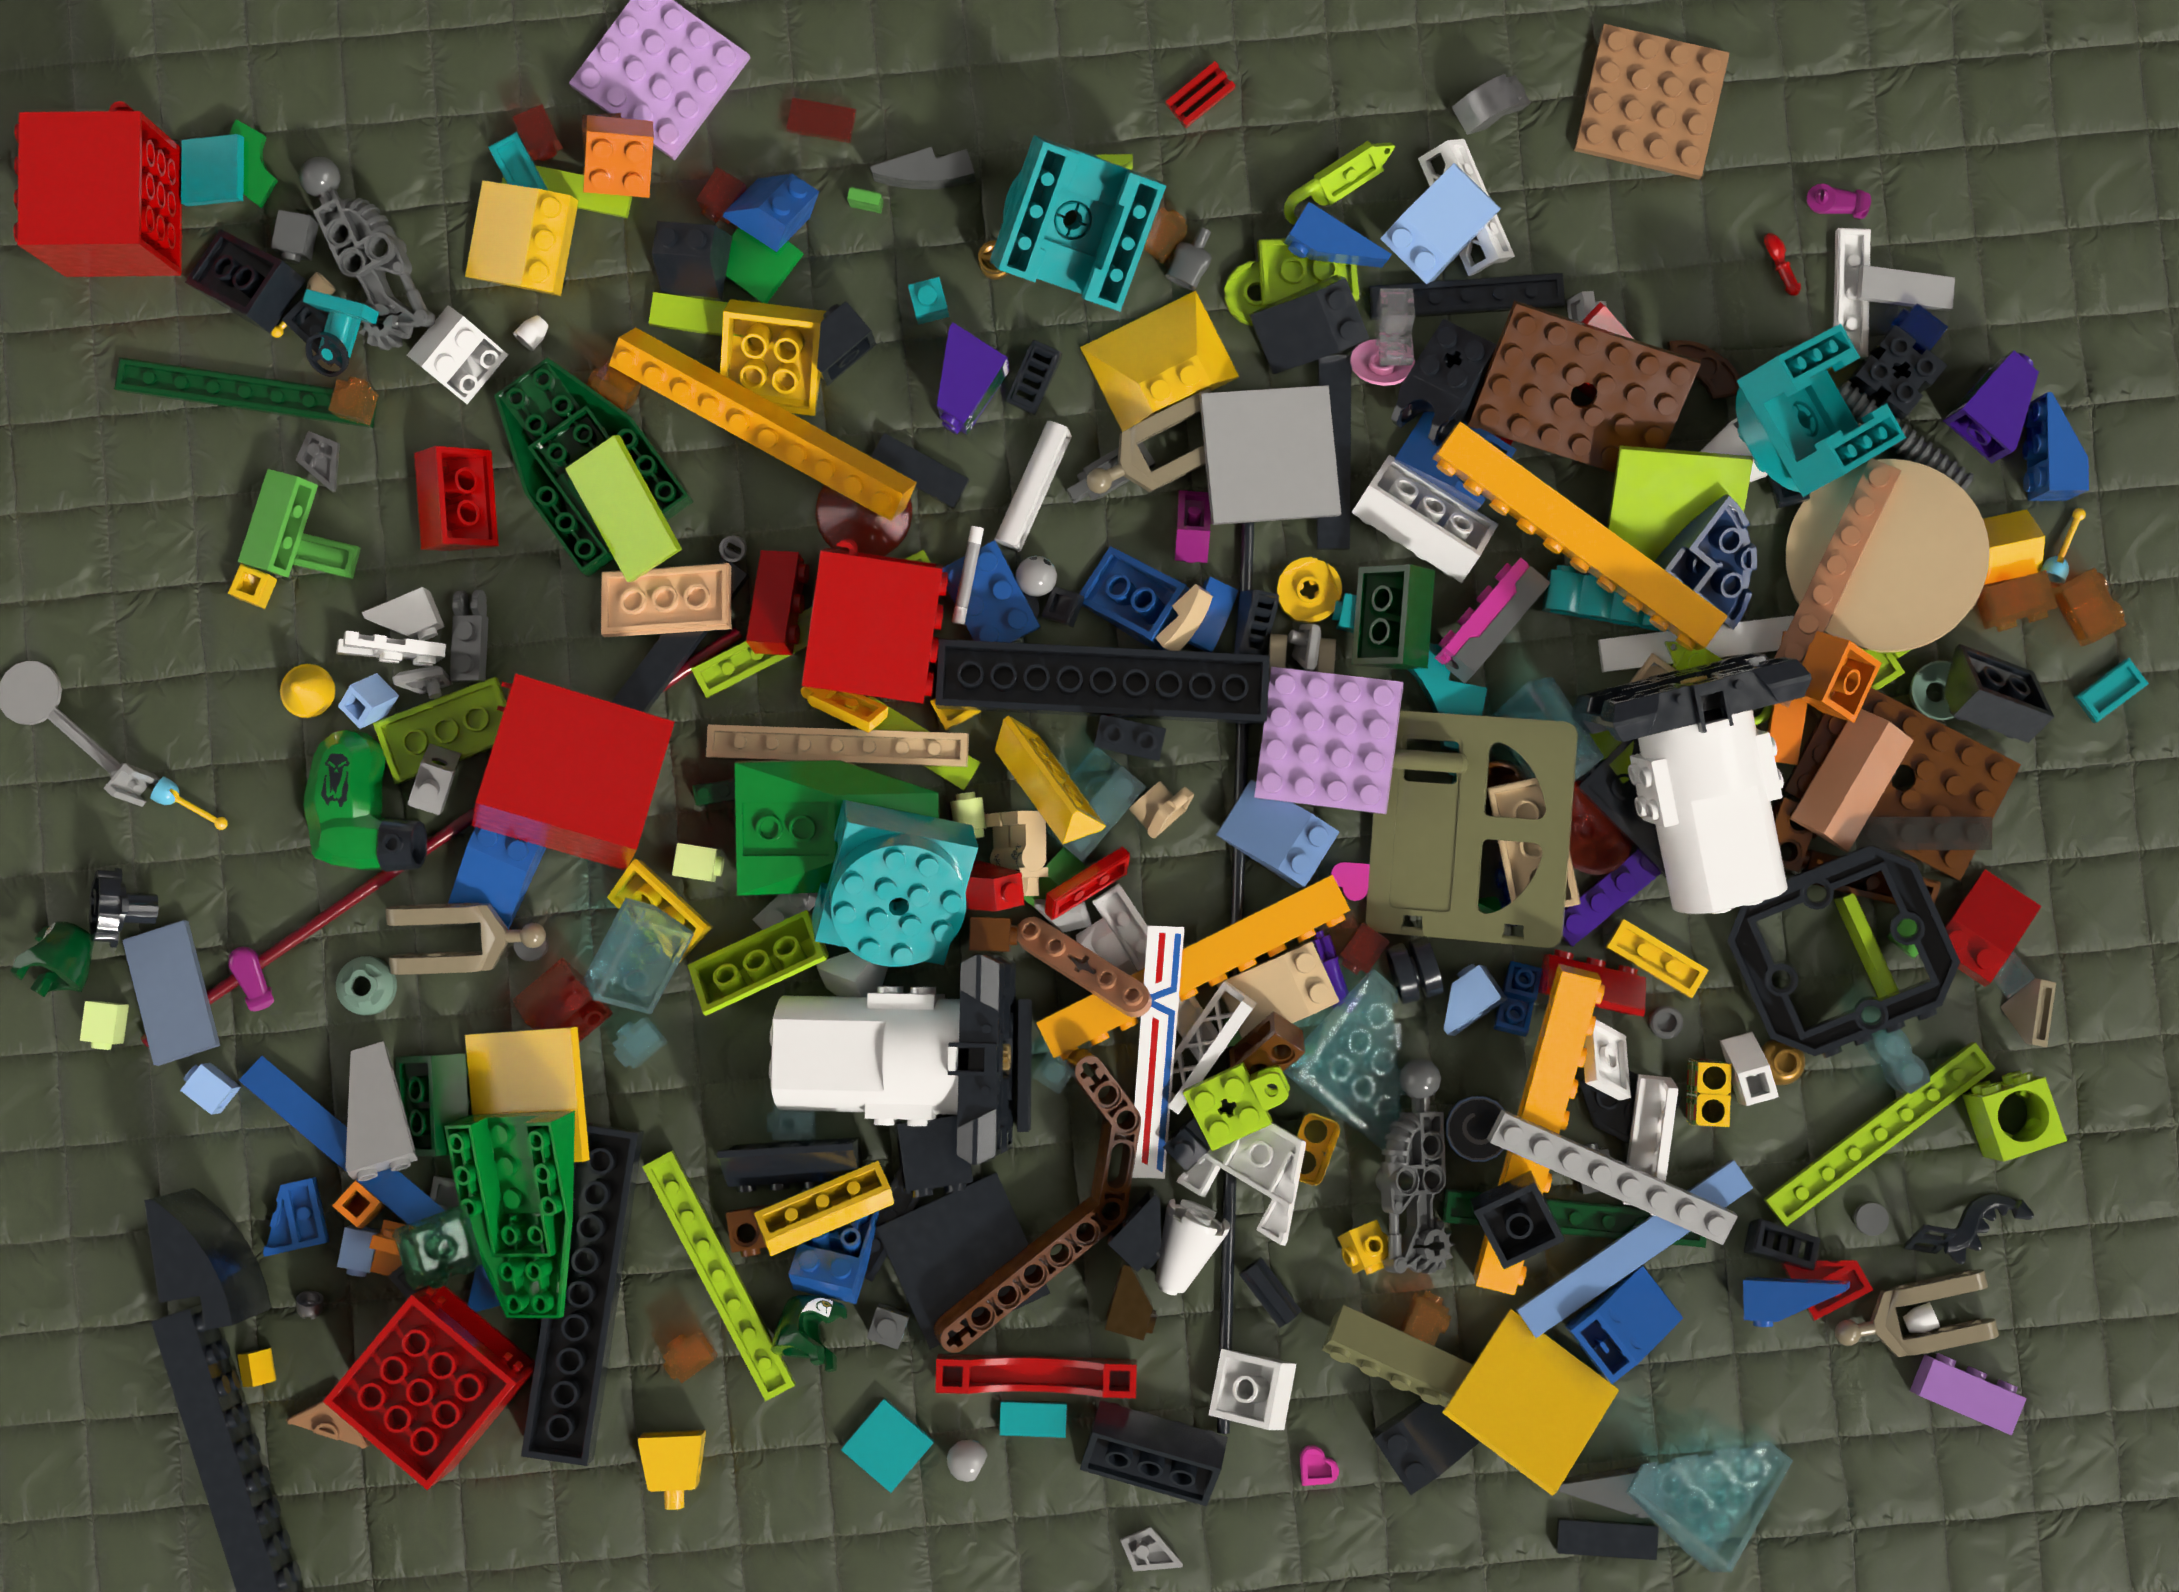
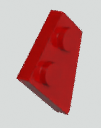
(1833, 1270)

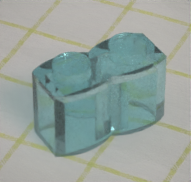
(1899, 1065)

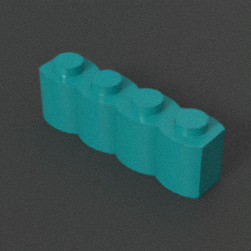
(1582, 597)

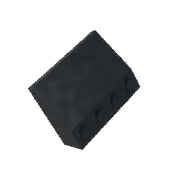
(789, 1162)

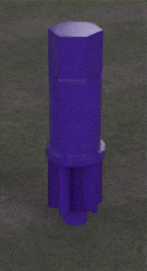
(1329, 959)

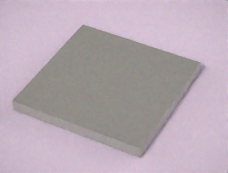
(1270, 454)

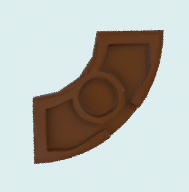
(1714, 373)

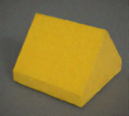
(256, 1367)

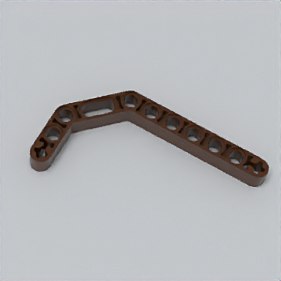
(1065, 1230)

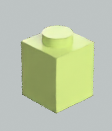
(697, 862)
(104, 1024)

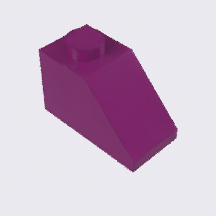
(1193, 527)

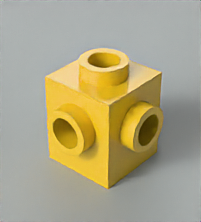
(1364, 1248)

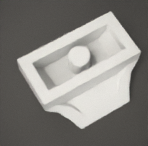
(1103, 942)

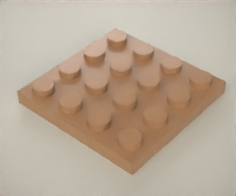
(1651, 101)

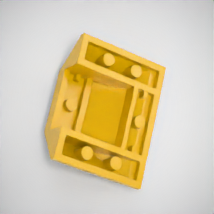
(1159, 360)

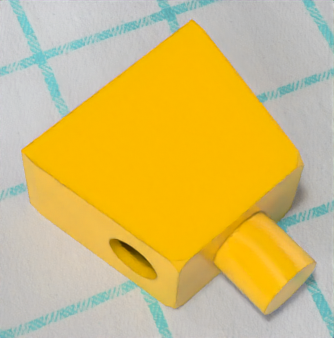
(672, 1463)

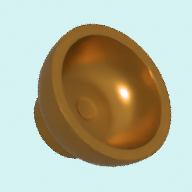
(1785, 1062)

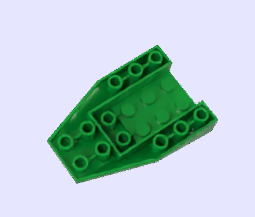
(791, 813)
(519, 1198)

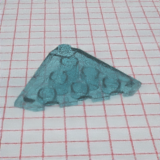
(1354, 1059)
(1711, 1500)

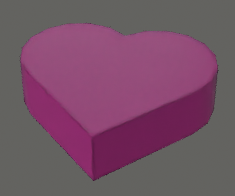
(1352, 879)
(1316, 1468)

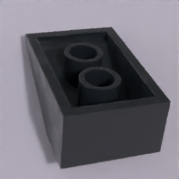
(245, 280)
(1309, 325)
(1422, 1443)

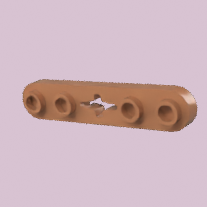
(1108, 981)

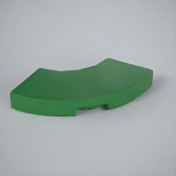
(257, 179)

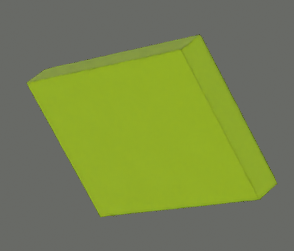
(1287, 274)

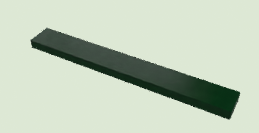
(228, 390)
(1572, 1216)

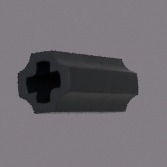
(1270, 1292)

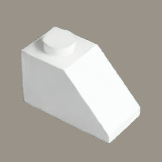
(409, 615)

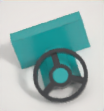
(339, 330)

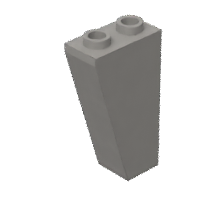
(376, 1116)

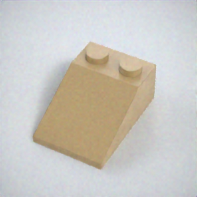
(1288, 984)

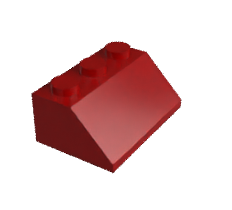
(456, 498)
(1623, 987)

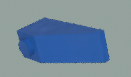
(1329, 240)
(1775, 1299)

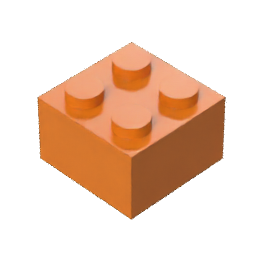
(618, 156)
(1839, 676)

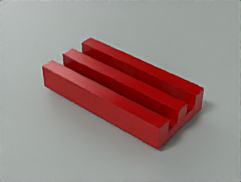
(1221, 77)

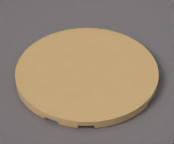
(1917, 568)

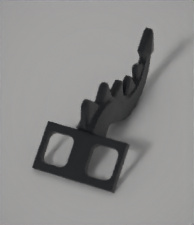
(1971, 1222)

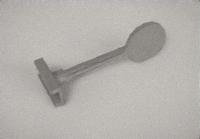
(32, 695)

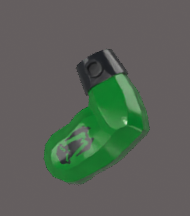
(347, 805)

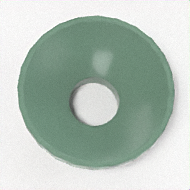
(1930, 673)
(382, 985)

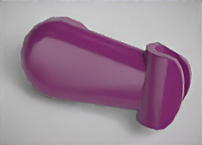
(1831, 200)
(248, 972)

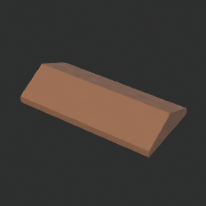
(1852, 779)

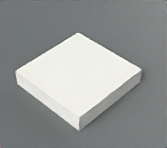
(1607, 1062)

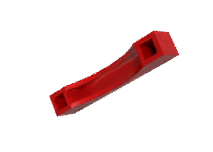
(1036, 1374)

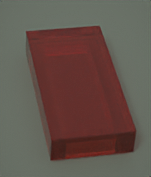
(821, 120)

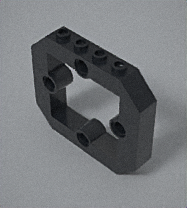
(1829, 1035)

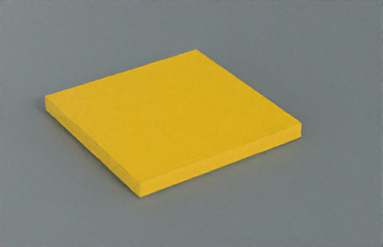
(528, 1074)
(1531, 1402)

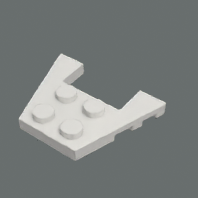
(391, 650)
(1266, 1161)

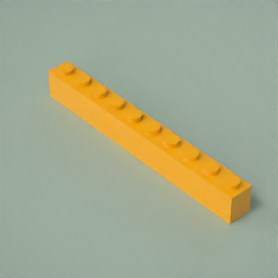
(762, 423)
(1579, 537)
(1206, 962)
(1546, 1094)

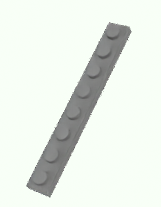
(1612, 1177)

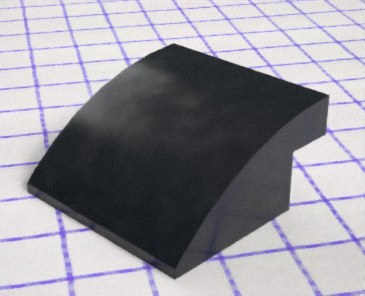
(204, 1256)

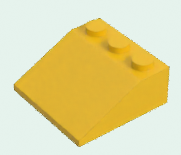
(522, 237)
(781, 359)

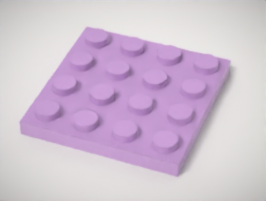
(660, 69)
(1329, 740)

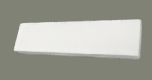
(1851, 252)

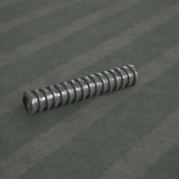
(1912, 446)

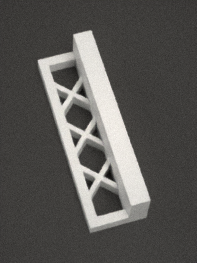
(1492, 236)
(1218, 1044)
(1652, 1125)

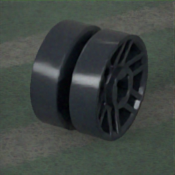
(1414, 970)

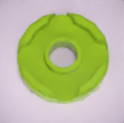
(1236, 291)

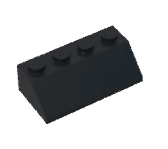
(1154, 1453)

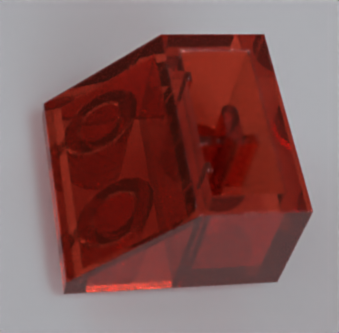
(561, 1001)

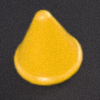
(307, 690)

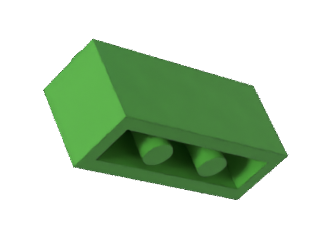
(278, 523)

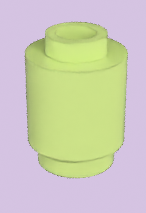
(970, 811)

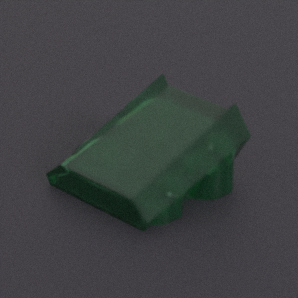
(438, 1248)

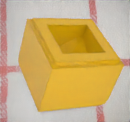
(252, 586)

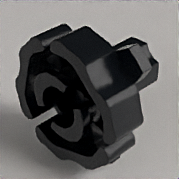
(113, 906)

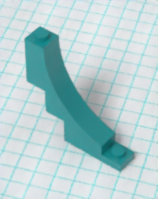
(1442, 694)

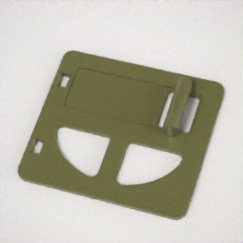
(1433, 833)

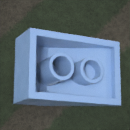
(1440, 223)

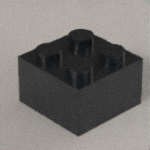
(1517, 1220)

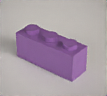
(1968, 1392)

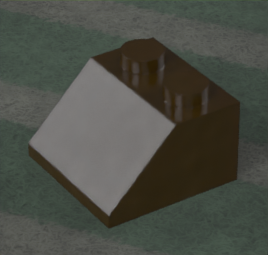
(1130, 1306)

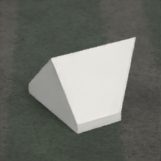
(851, 975)

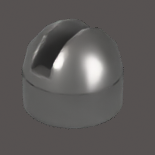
(729, 554)
(309, 1297)

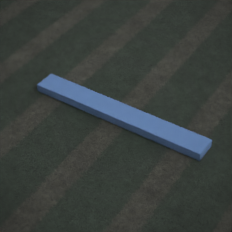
(1624, 1255)

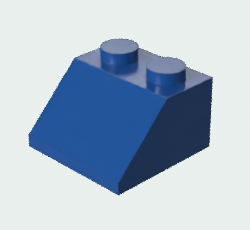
(773, 209)

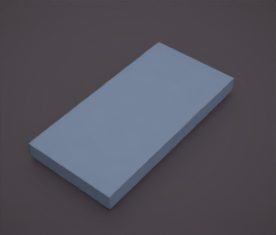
(171, 993)

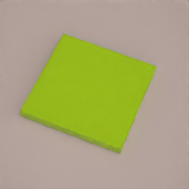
(1666, 489)

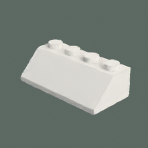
(1425, 519)

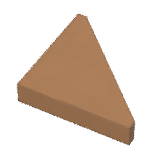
(326, 1422)

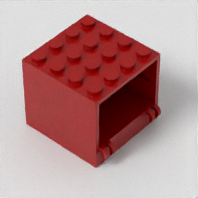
(99, 193)
(874, 624)
(431, 1384)

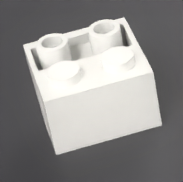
(457, 354)

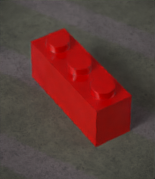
(777, 602)

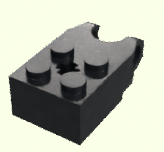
(1444, 380)

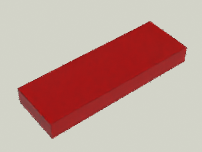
(1087, 883)

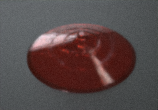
(845, 519)
(1594, 841)

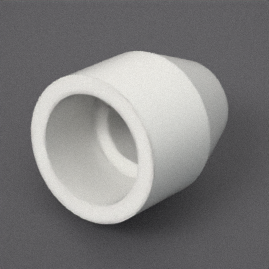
(531, 332)
(1921, 1319)

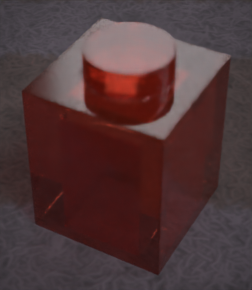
(538, 133)
(719, 195)
(1362, 949)

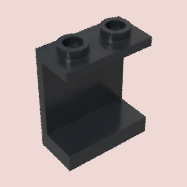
(1130, 737)

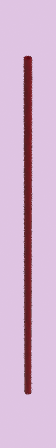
(432, 843)

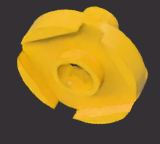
(1317, 573)

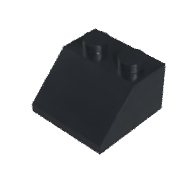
(691, 259)
(842, 341)

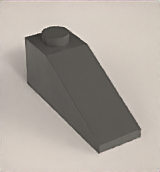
(1605, 1489)

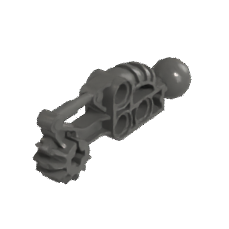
(366, 240)
(1414, 1174)

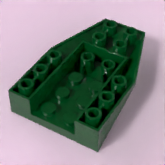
(553, 423)

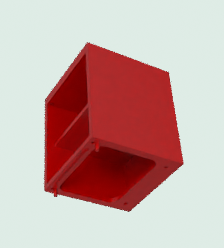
(571, 772)

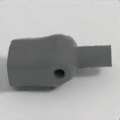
(1190, 261)

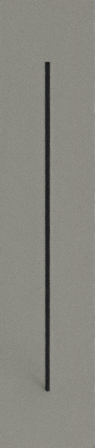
(1237, 914)

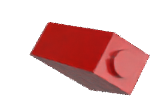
(993, 888)

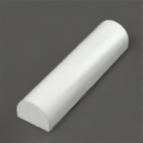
(1033, 486)

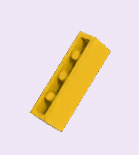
(824, 1208)

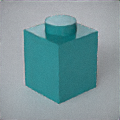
(928, 300)

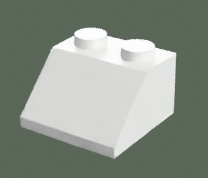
(1252, 1389)

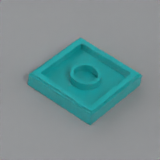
(212, 170)
(887, 1445)

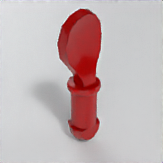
(1777, 251)

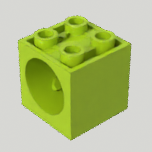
(2042, 1122)

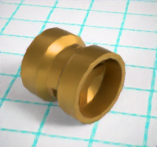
(984, 255)

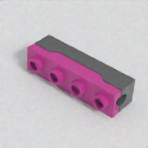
(1492, 620)

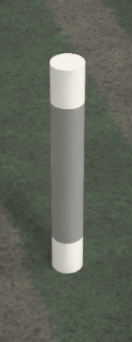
(967, 575)

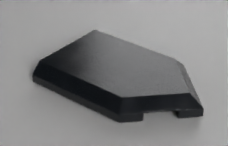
(1611, 1114)

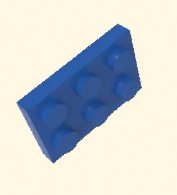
(996, 602)

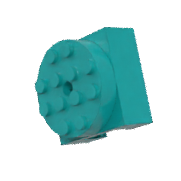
(1104, 242)
(1800, 421)
(891, 857)

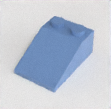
(1278, 836)

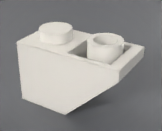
(1750, 1069)

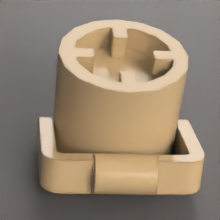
(1160, 808)

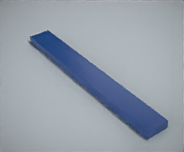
(331, 1138)

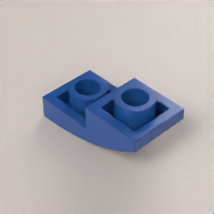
(1216, 616)
(1521, 989)

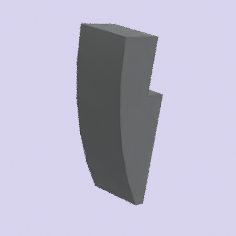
(925, 171)

